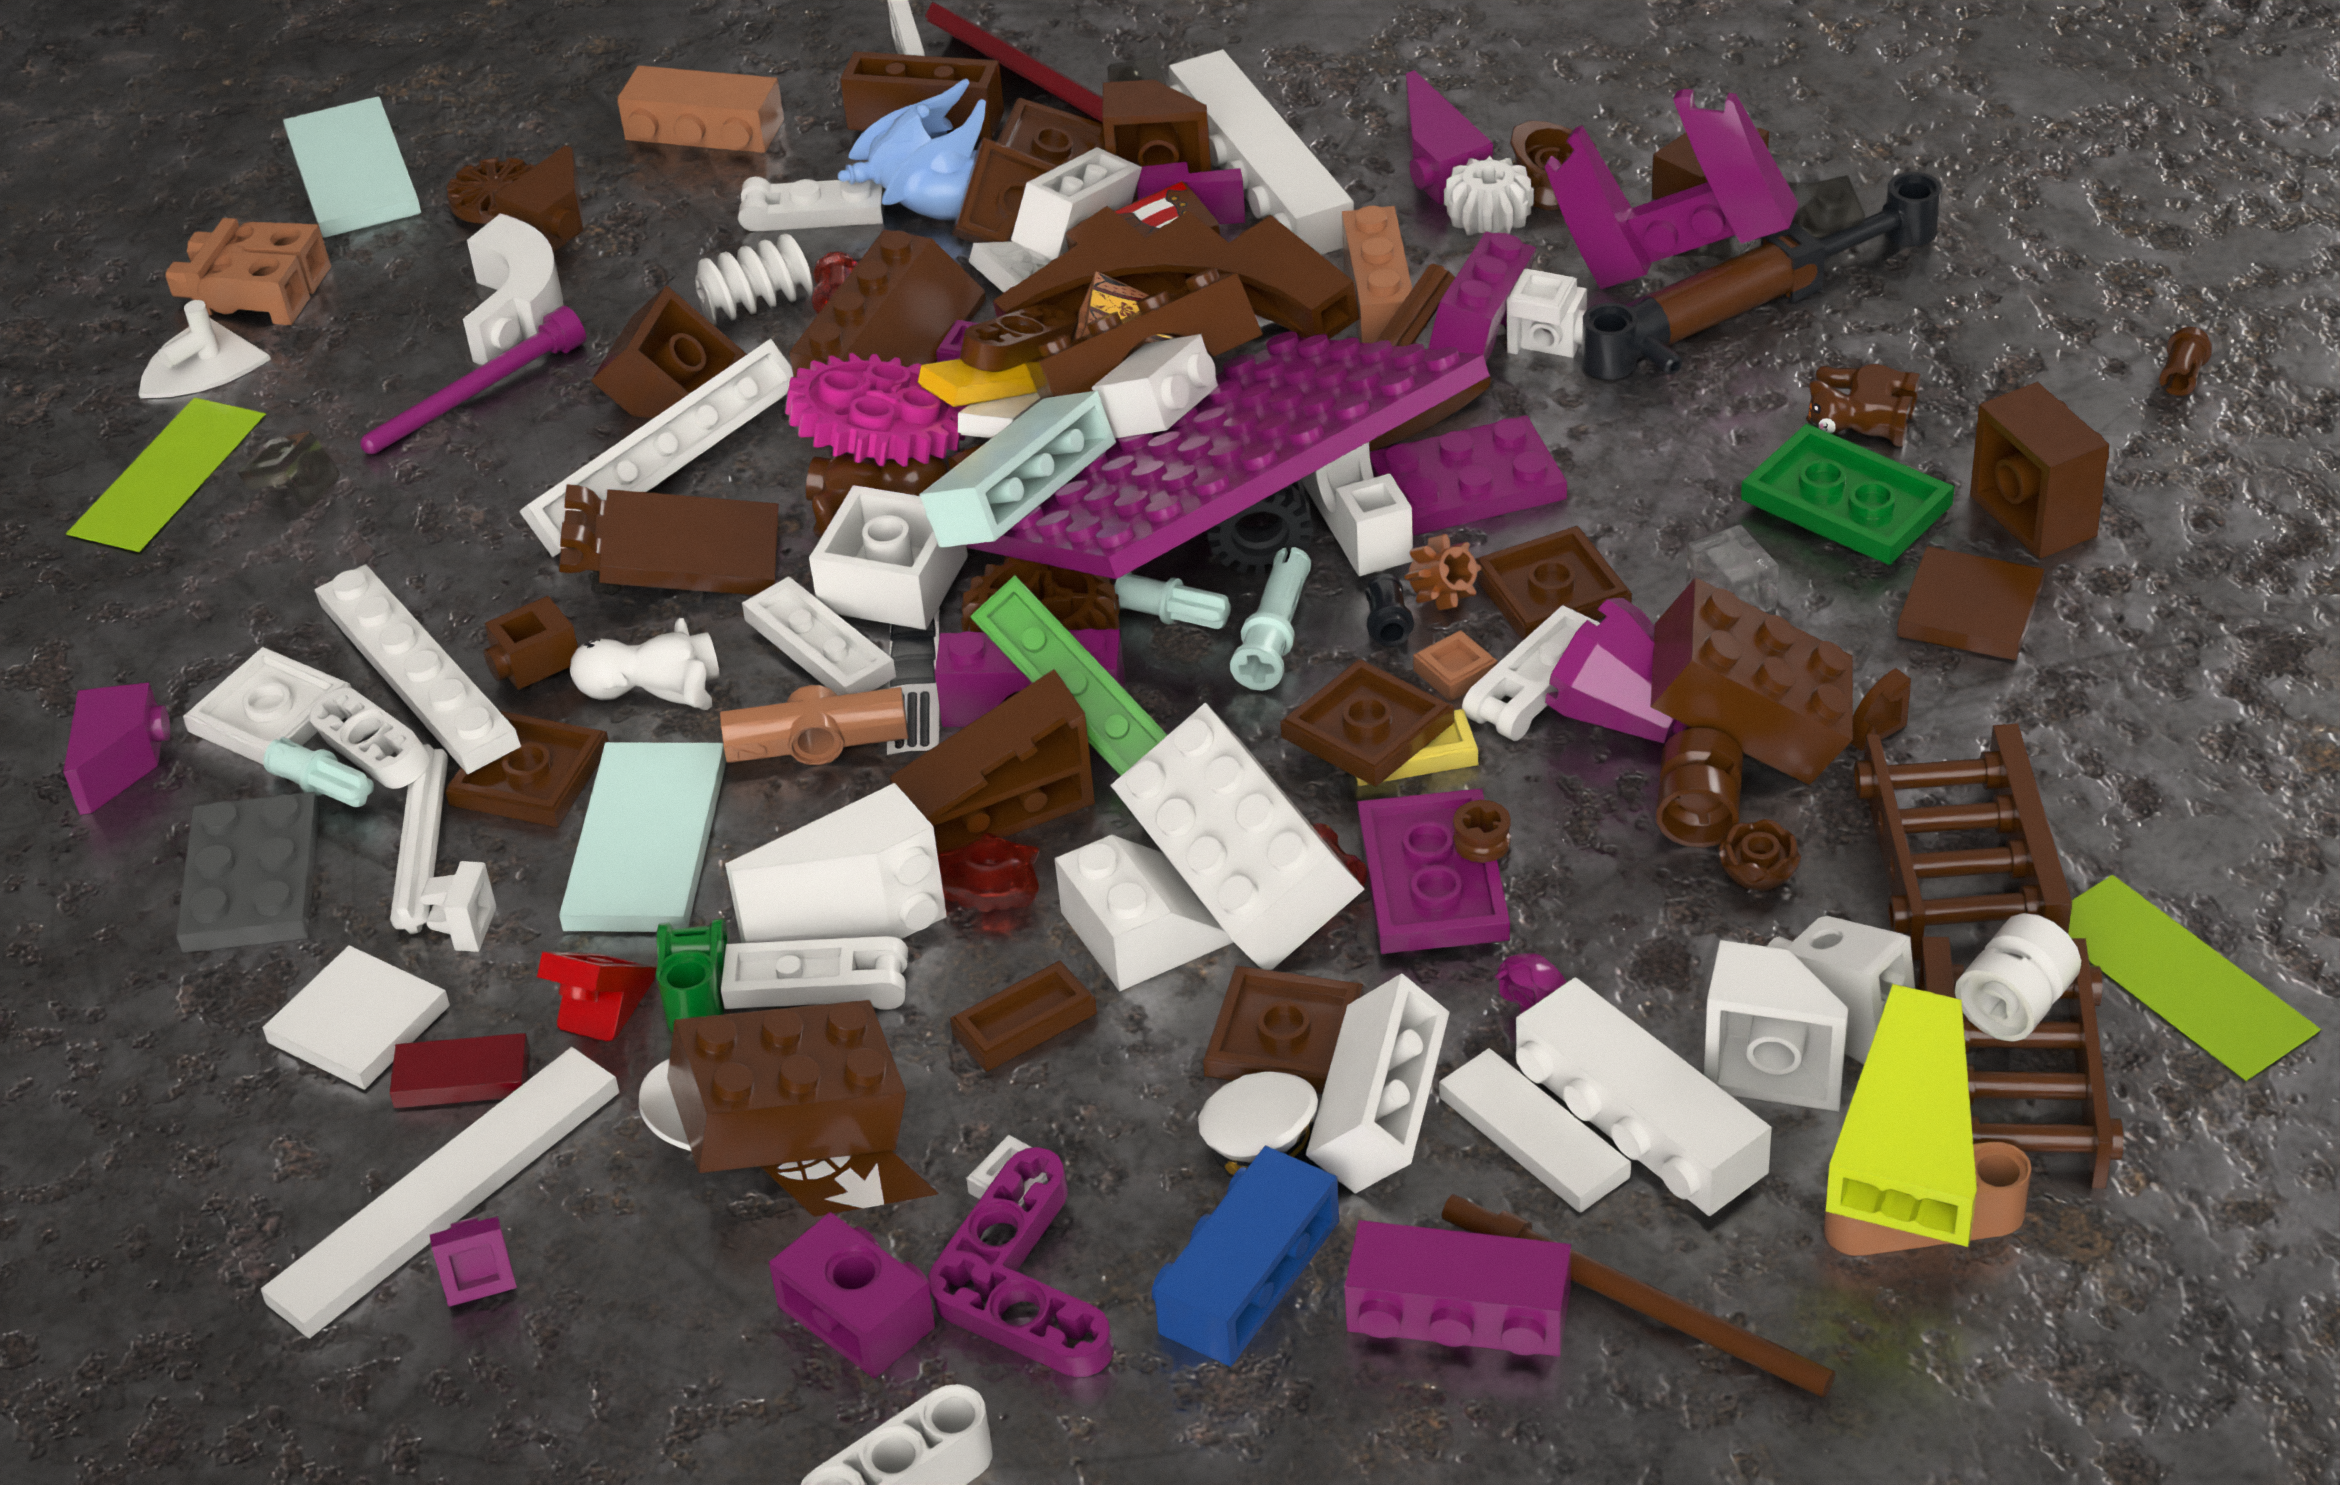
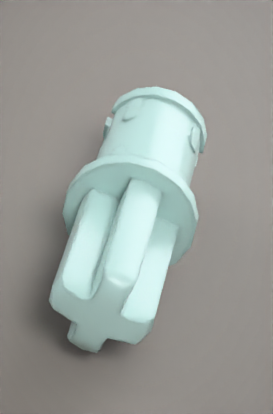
(1172, 601)
(317, 772)

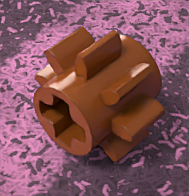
(1442, 572)

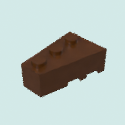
(1005, 768)

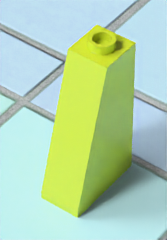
(1909, 1125)

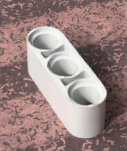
(929, 1443)

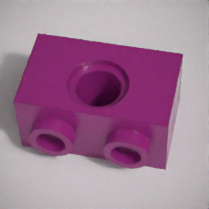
(853, 1294)

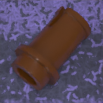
(2187, 352)

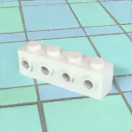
(1643, 1096)

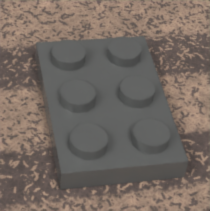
(249, 872)

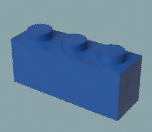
(1246, 1255)

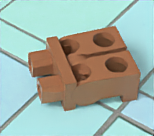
(252, 268)

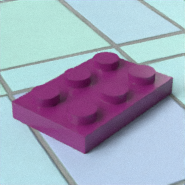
(1472, 474)
(1420, 883)

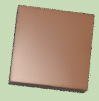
(1453, 665)

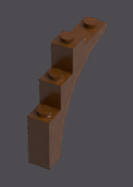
(1277, 269)

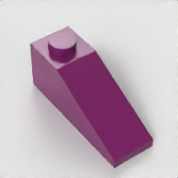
(1438, 137)

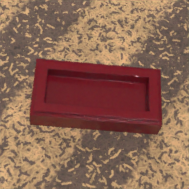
(458, 1070)

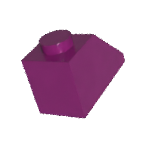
(113, 742)

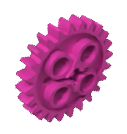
(871, 410)

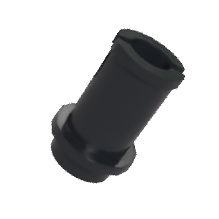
(1389, 618)

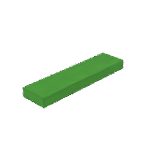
(1039, 644)

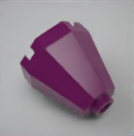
(1609, 675)

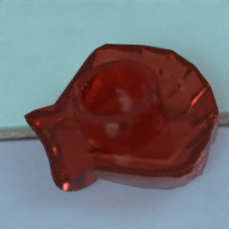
(990, 874)

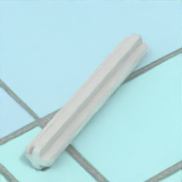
(419, 843)

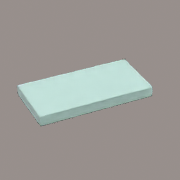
(351, 167)
(644, 837)

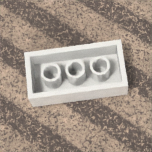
(1236, 838)

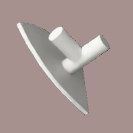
(199, 358)

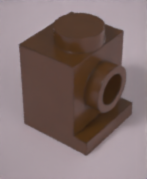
(530, 643)

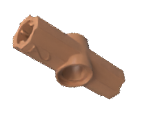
(814, 725)

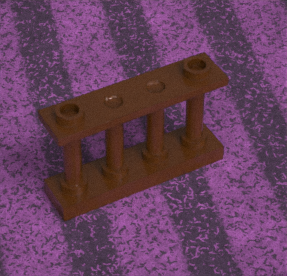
(2014, 811)
(2100, 1135)

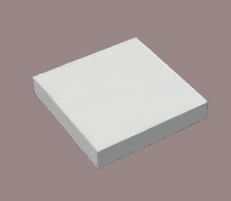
(261, 703)
(356, 1016)

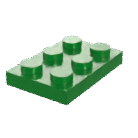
(1847, 493)

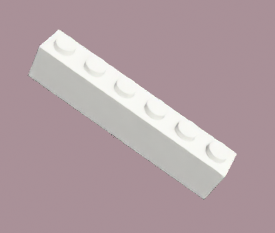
(1275, 165)

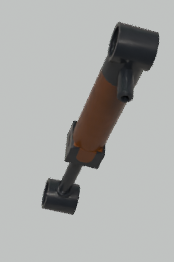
(1784, 265)

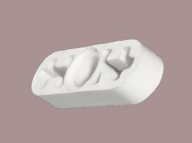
(375, 753)

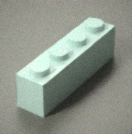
(1017, 469)

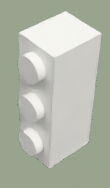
(1070, 195)
(1378, 1084)

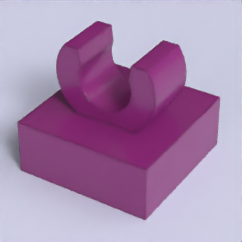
(472, 1260)

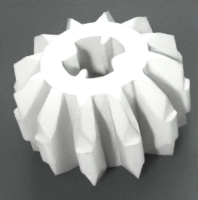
(1488, 196)

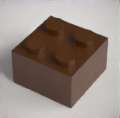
(2039, 469)

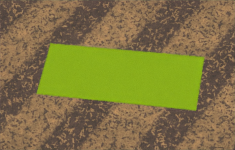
(165, 474)
(2185, 979)

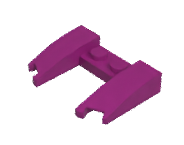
(1741, 197)

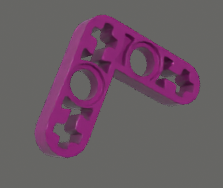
(999, 1283)

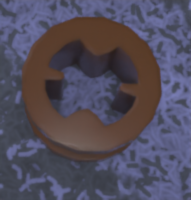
(1481, 831)

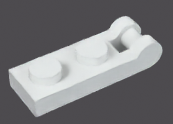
(809, 204)
(1523, 677)
(815, 972)

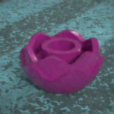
(1527, 979)

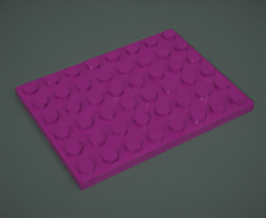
(1247, 439)

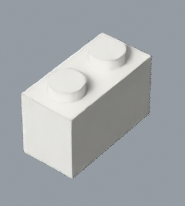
(1156, 385)

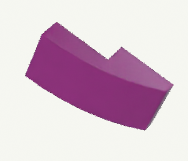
(1218, 190)

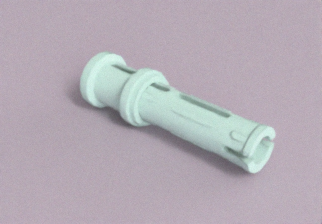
(1269, 631)

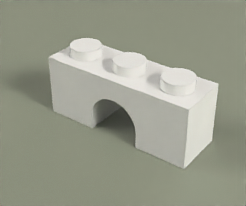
(1363, 512)

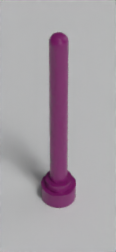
(559, 332)

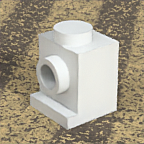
(1546, 337)

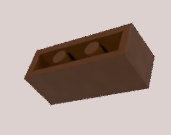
(887, 82)

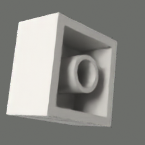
(883, 560)

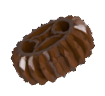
(1072, 596)

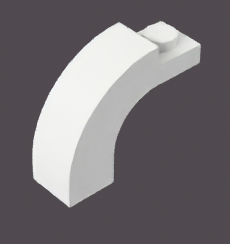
(524, 271)

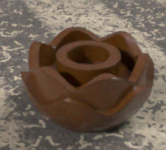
(1759, 855)

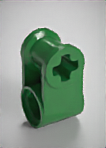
(691, 970)

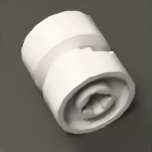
(2018, 977)

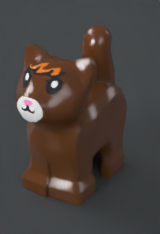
(1876, 404)

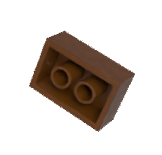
(1753, 679)
(785, 1085)

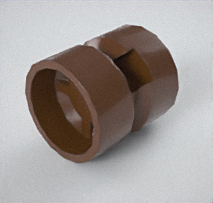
(1699, 787)

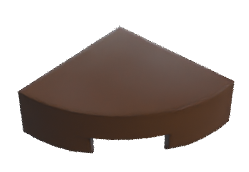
(1882, 708)

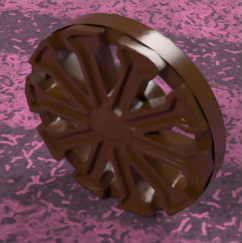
(474, 188)

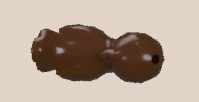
(832, 479)

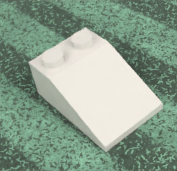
(842, 876)

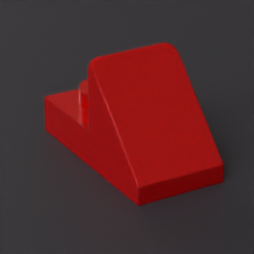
(595, 991)

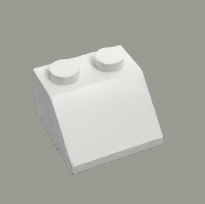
(1134, 910)
(1773, 1029)

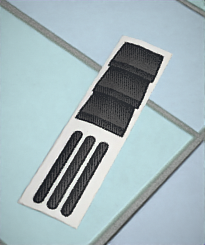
(915, 664)

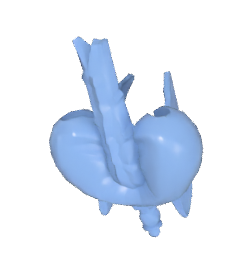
(917, 157)

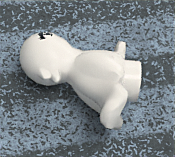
(666, 666)

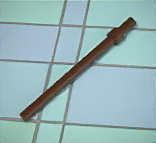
(1653, 1301)

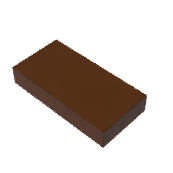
(1023, 1015)

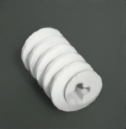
(751, 277)

